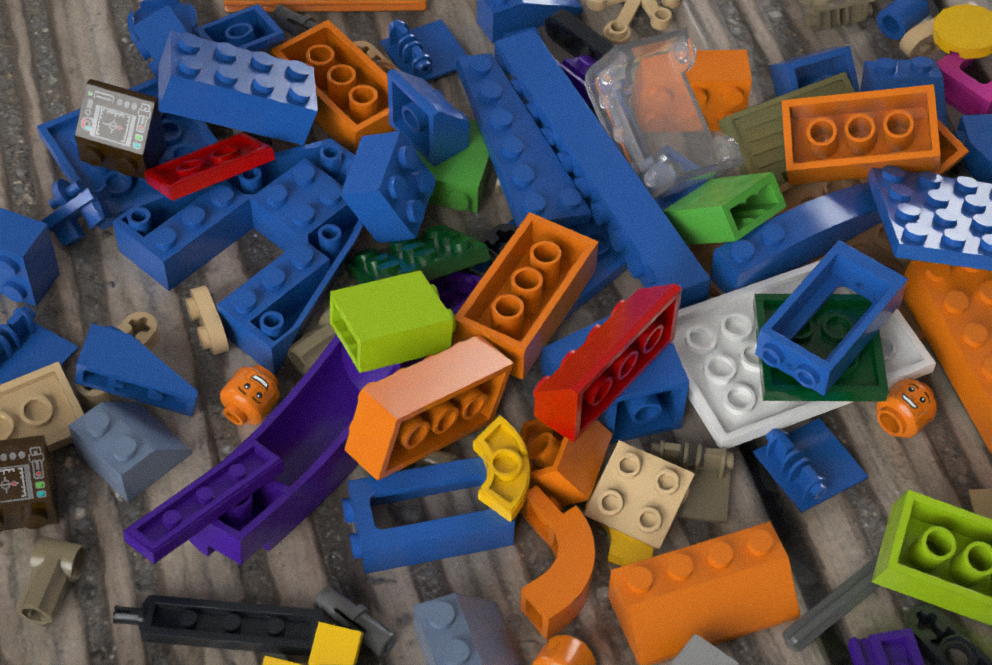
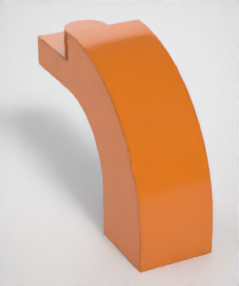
(563, 589)

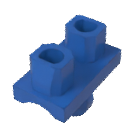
(88, 204)

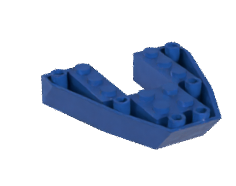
(288, 202)

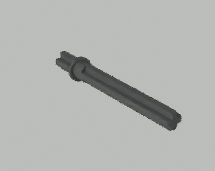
(831, 608)

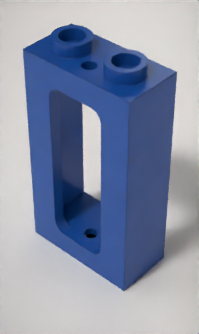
(838, 268)
(424, 540)

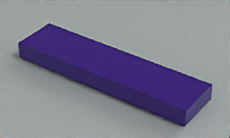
(203, 501)

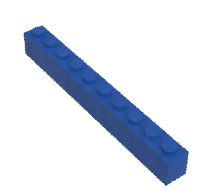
(600, 171)

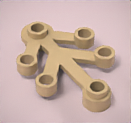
(618, 30)

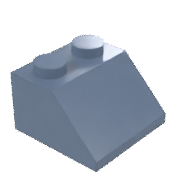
(126, 446)
(463, 632)

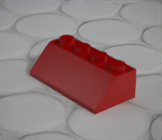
(608, 360)

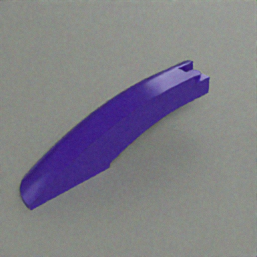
(310, 437)

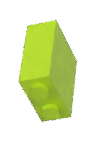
(391, 321)

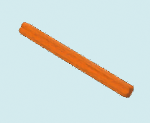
(233, 6)

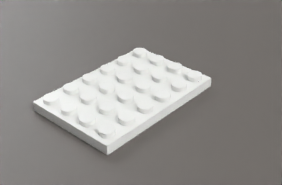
(723, 372)

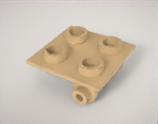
(639, 494)

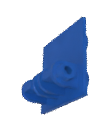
(423, 51)
(29, 346)
(809, 464)

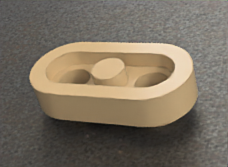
(211, 331)

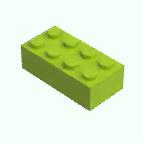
(938, 555)

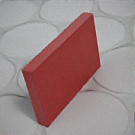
(209, 165)

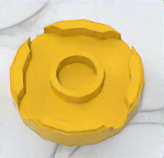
(964, 31)

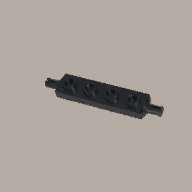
(224, 624)

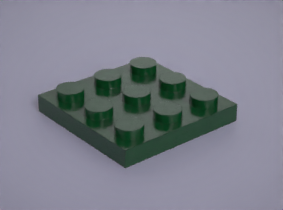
(434, 254)
(861, 381)

